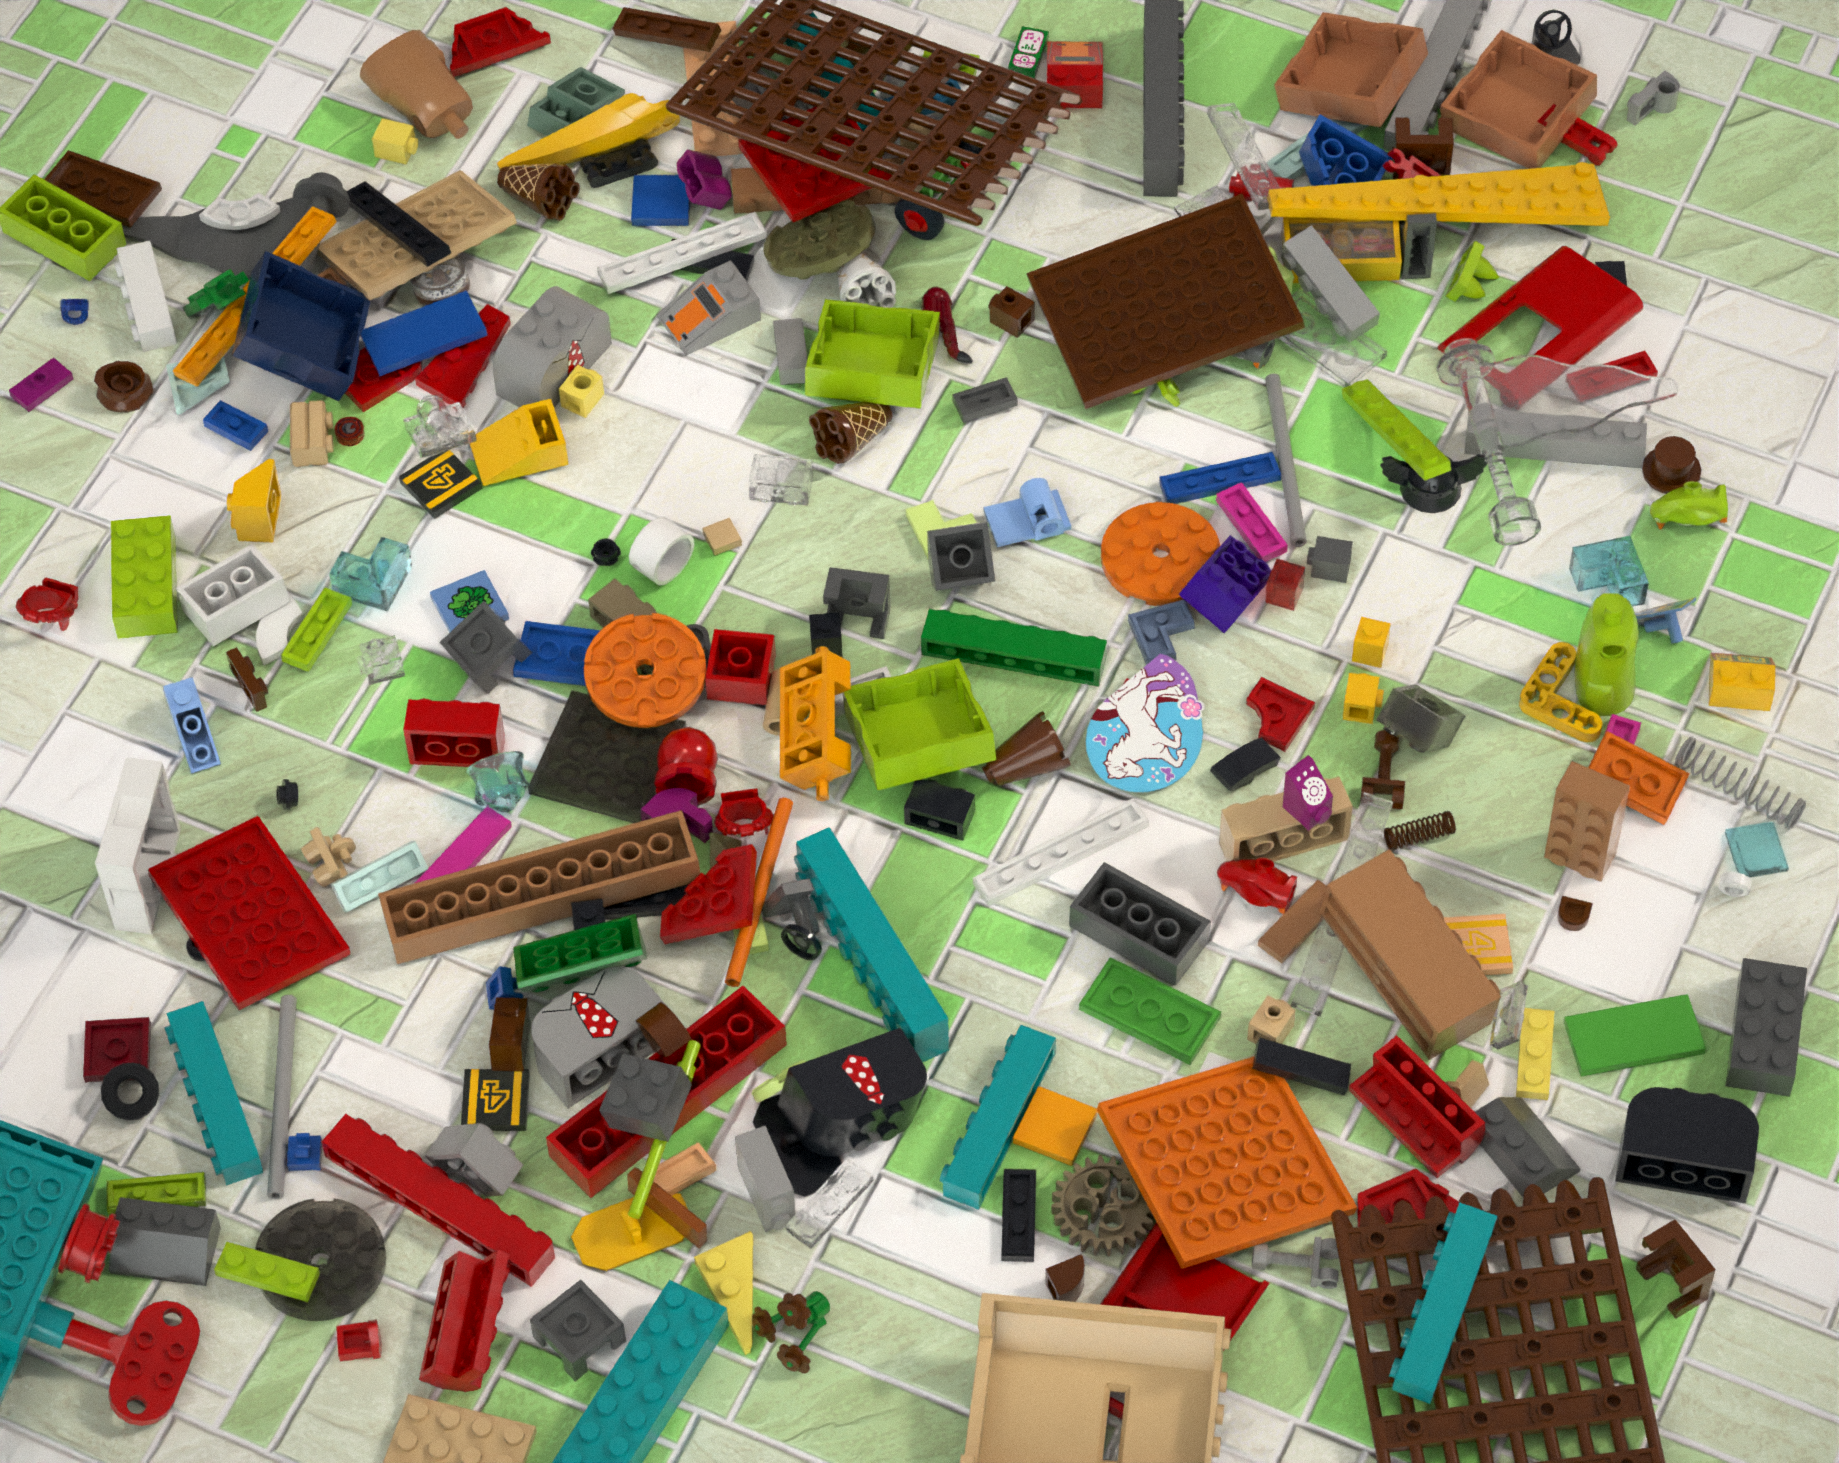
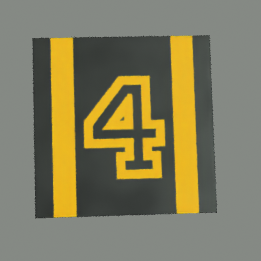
(440, 483)
(496, 1099)

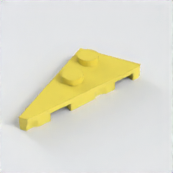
(730, 1280)

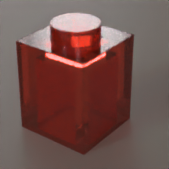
(1285, 584)

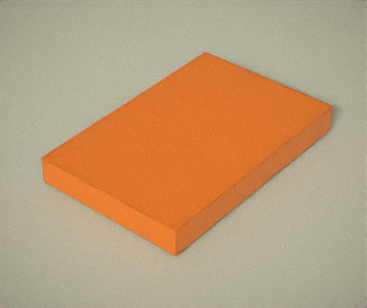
(1652, 780)

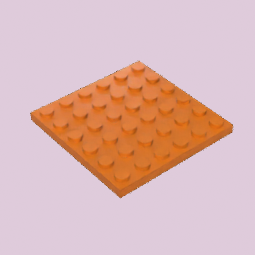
(1225, 1160)

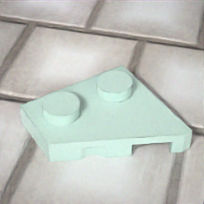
(187, 395)

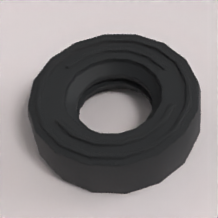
(115, 1077)

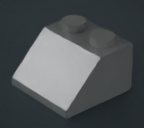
(960, 556)

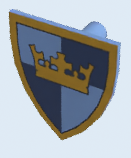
(1668, 622)

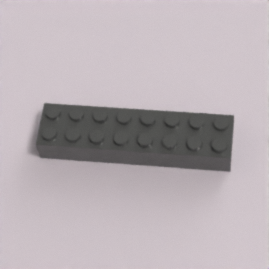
(1162, 96)

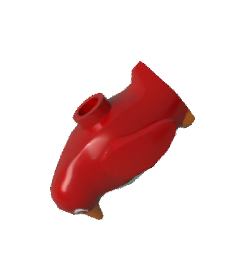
(1258, 882)

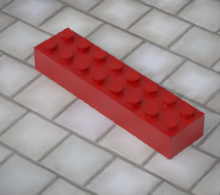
(734, 1043)

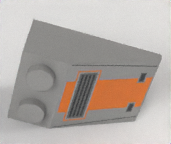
(711, 309)

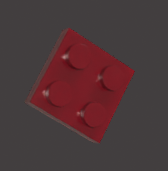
(114, 1043)

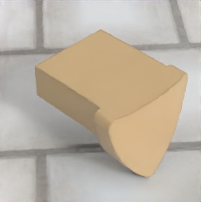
(1470, 1083)

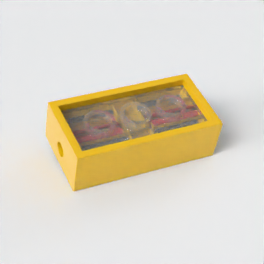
(1363, 246)

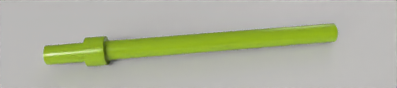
(658, 1145)

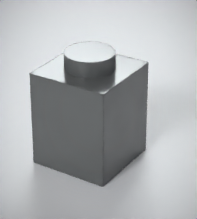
(1330, 559)

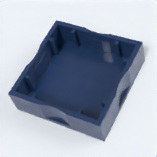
(301, 326)

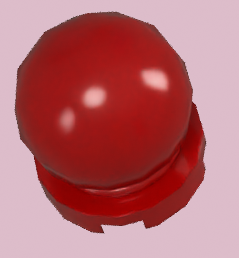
(687, 762)

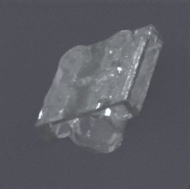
(439, 427)

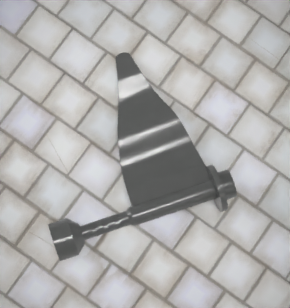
(240, 250)

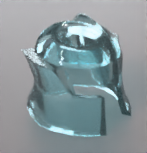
(499, 780)

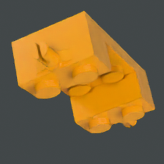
(809, 747)

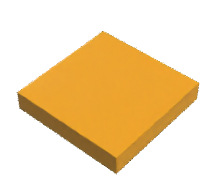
(1055, 1126)

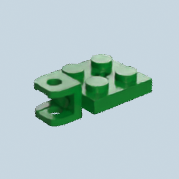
(220, 291)

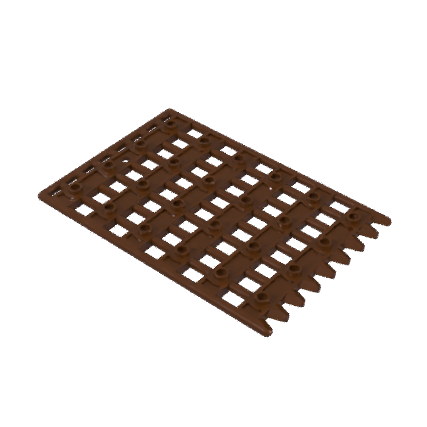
(895, 115)
(1499, 1354)

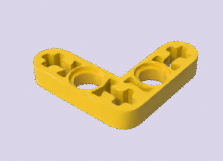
(1550, 701)

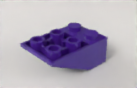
(1226, 583)

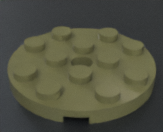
(820, 241)

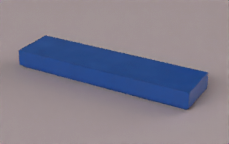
(1218, 477)

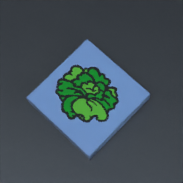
(461, 597)

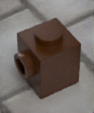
(1011, 311)

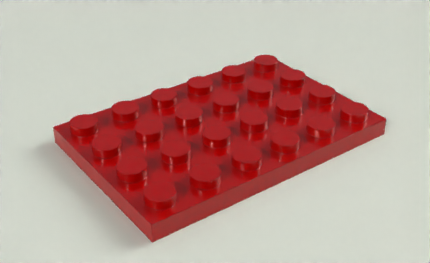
(248, 912)

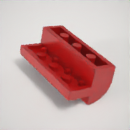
(1419, 1108)
(464, 1321)

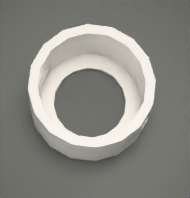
(661, 550)

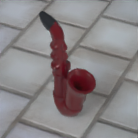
(938, 300)

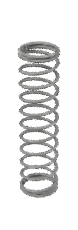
(1686, 751)

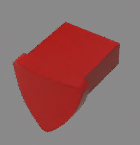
(359, 1341)

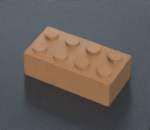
(1586, 821)

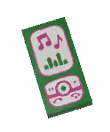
(1028, 51)

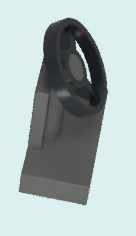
(1547, 37)
(794, 899)

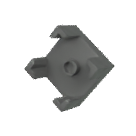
(859, 595)
(483, 644)
(577, 1327)

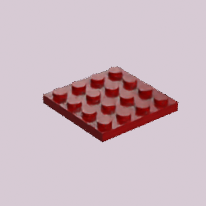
(801, 186)

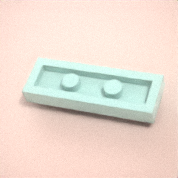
(379, 876)

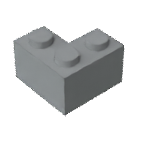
(477, 1156)

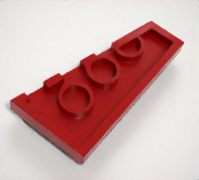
(456, 371)

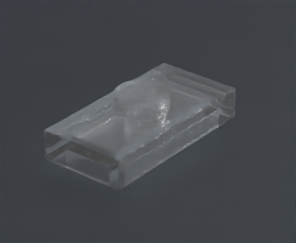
(1509, 1015)

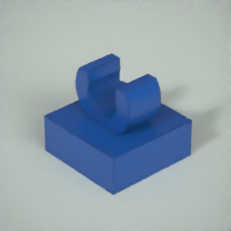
(501, 985)
(304, 1152)

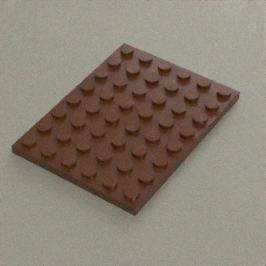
(1165, 301)

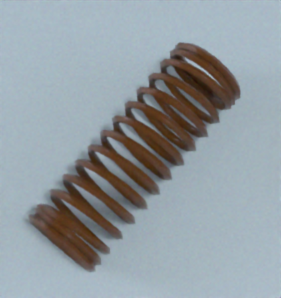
(1392, 845)

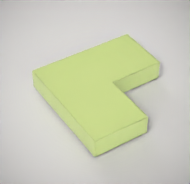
(927, 517)

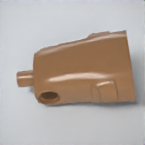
(418, 84)

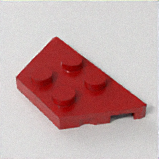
(492, 39)
(1411, 1187)

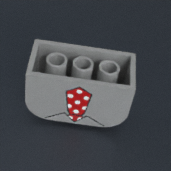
(548, 346)
(589, 1029)

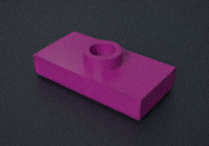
(41, 384)

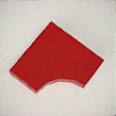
(1280, 712)

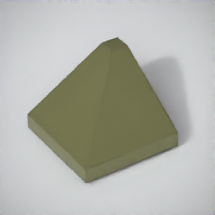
(719, 843)

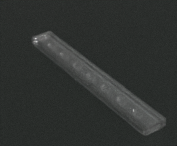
(1326, 946)

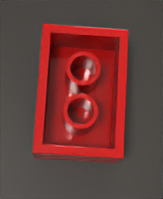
(452, 732)

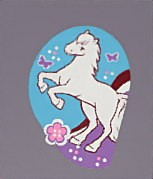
(1147, 729)

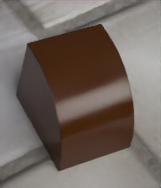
(663, 1030)
(1066, 1279)

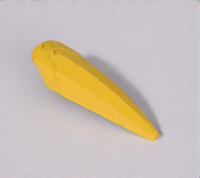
(598, 133)

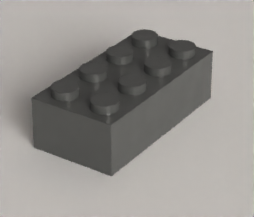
(1139, 923)
(1766, 1027)

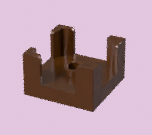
(1432, 150)
(1685, 1263)

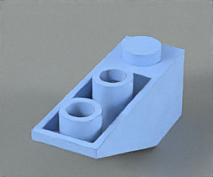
(191, 725)

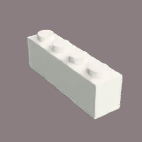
(146, 296)

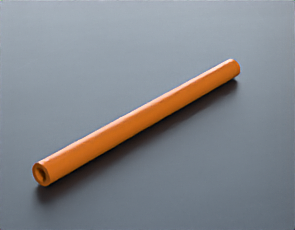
(762, 883)

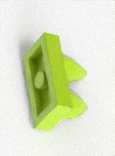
(1470, 265)

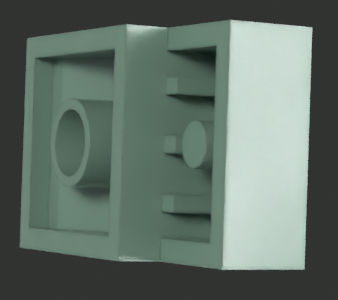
(571, 100)

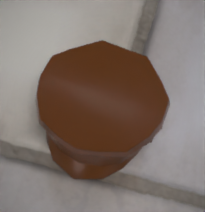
(122, 386)

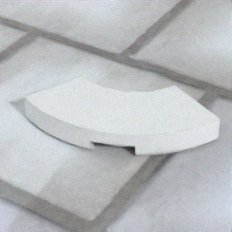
(239, 214)
(274, 630)

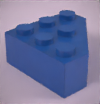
(1340, 156)

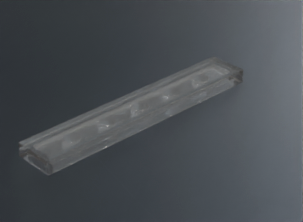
(1243, 152)

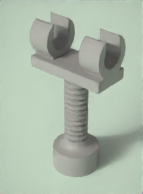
(1322, 1277)

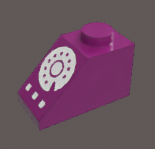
(1307, 794)

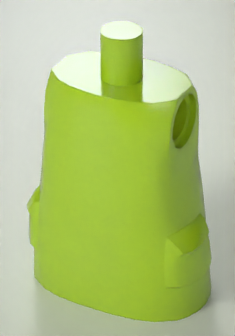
(1607, 656)

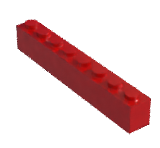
(438, 1198)

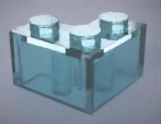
(1612, 565)
(376, 579)

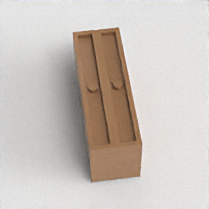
(1410, 953)

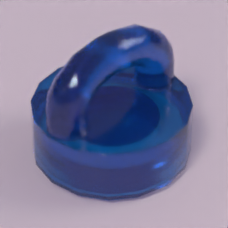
(74, 305)

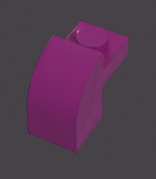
(677, 799)

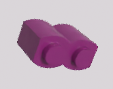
(703, 179)

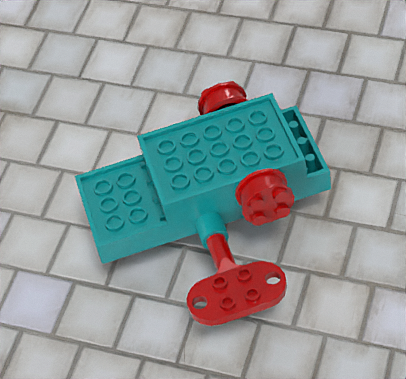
(52, 1230)

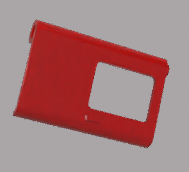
(1568, 294)
(1158, 1283)

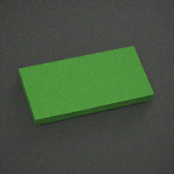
(1150, 1010)
(1634, 1035)

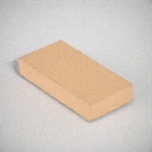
(684, 1169)

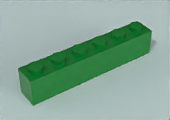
(1014, 647)

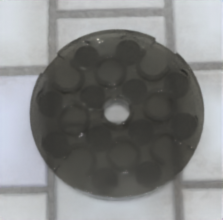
(353, 1249)

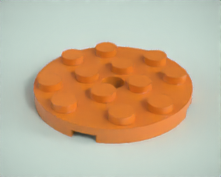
(1133, 539)
(645, 699)

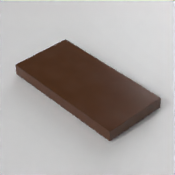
(104, 186)

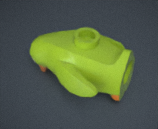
(1691, 506)

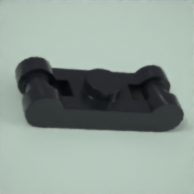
(619, 164)

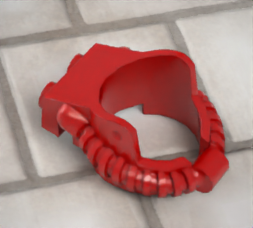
(50, 594)
(743, 805)

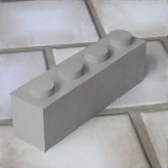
(1329, 284)

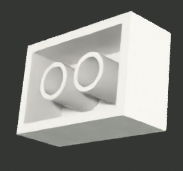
(232, 594)

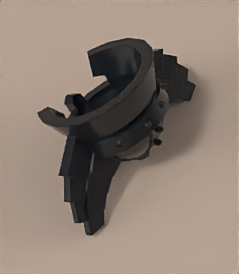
(1435, 493)

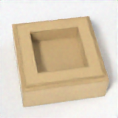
(722, 536)

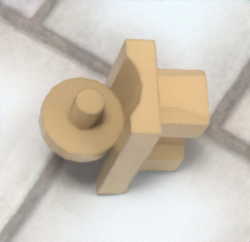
(331, 852)

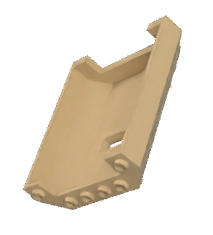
(1050, 1377)

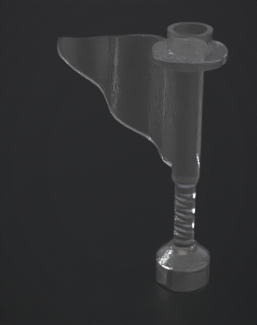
(1530, 399)

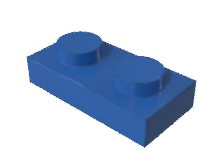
(235, 425)

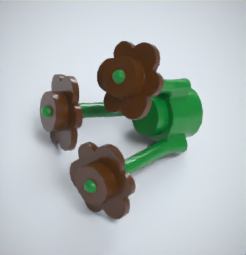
(795, 1311)

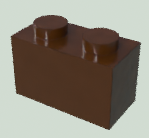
(509, 1034)

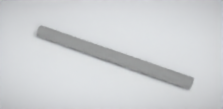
(1285, 460)
(282, 1097)

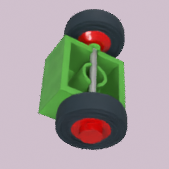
(923, 221)

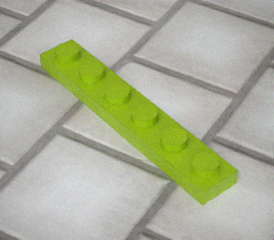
(1396, 429)

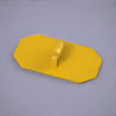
(614, 1238)

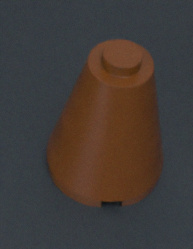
(1027, 753)

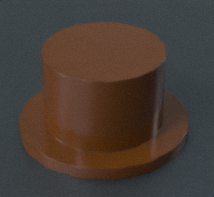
(1671, 465)

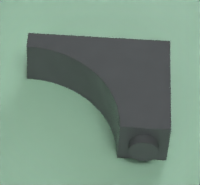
(1417, 245)

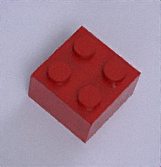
(740, 666)

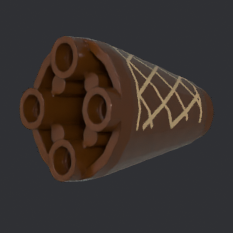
(541, 187)
(847, 428)

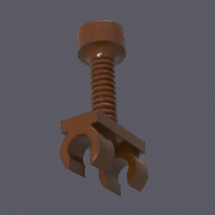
(1386, 745)

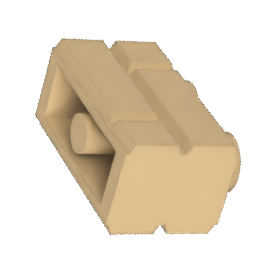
(310, 433)

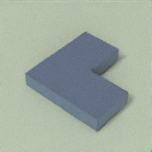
(1155, 626)

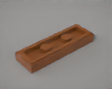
(671, 1210)

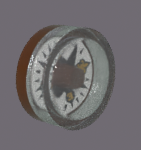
(442, 281)

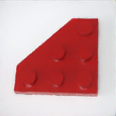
(714, 900)

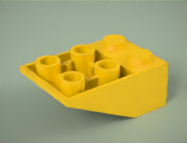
(520, 444)

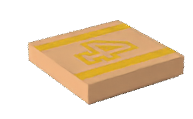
(1485, 939)

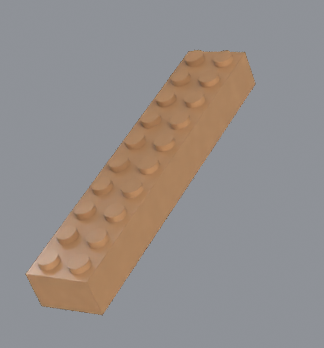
(539, 886)

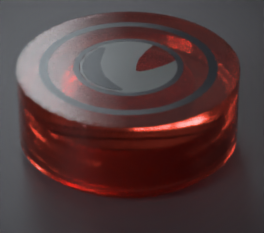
(349, 431)

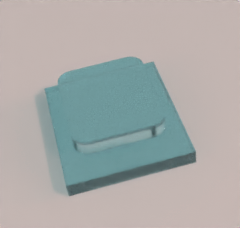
(1756, 849)

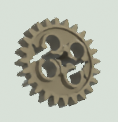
(1076, 1195)

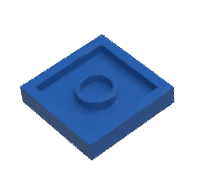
(659, 201)

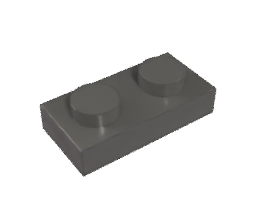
(984, 400)

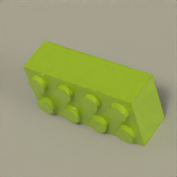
(61, 227)
(144, 577)

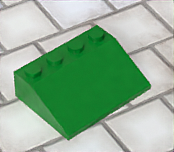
(579, 954)

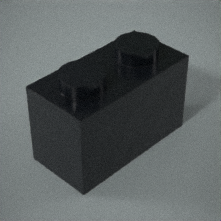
(939, 809)

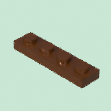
(667, 29)

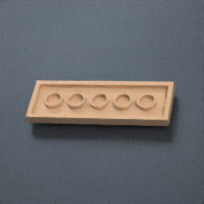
(706, 138)

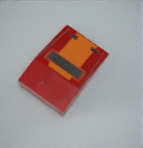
(1078, 70)

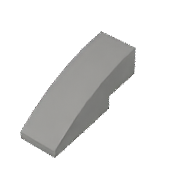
(790, 350)

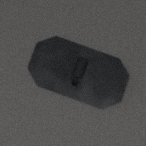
(803, 1167)

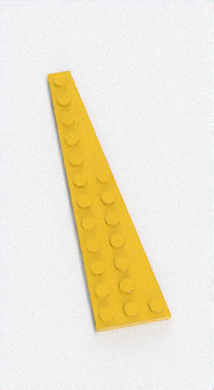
(1511, 196)

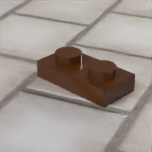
(243, 672)

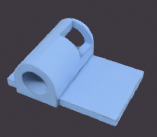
(1019, 518)

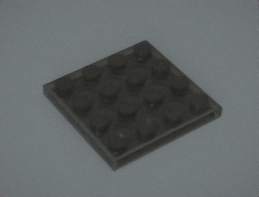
(599, 762)

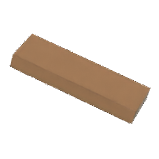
(1294, 924)

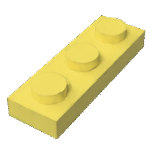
(1535, 1054)

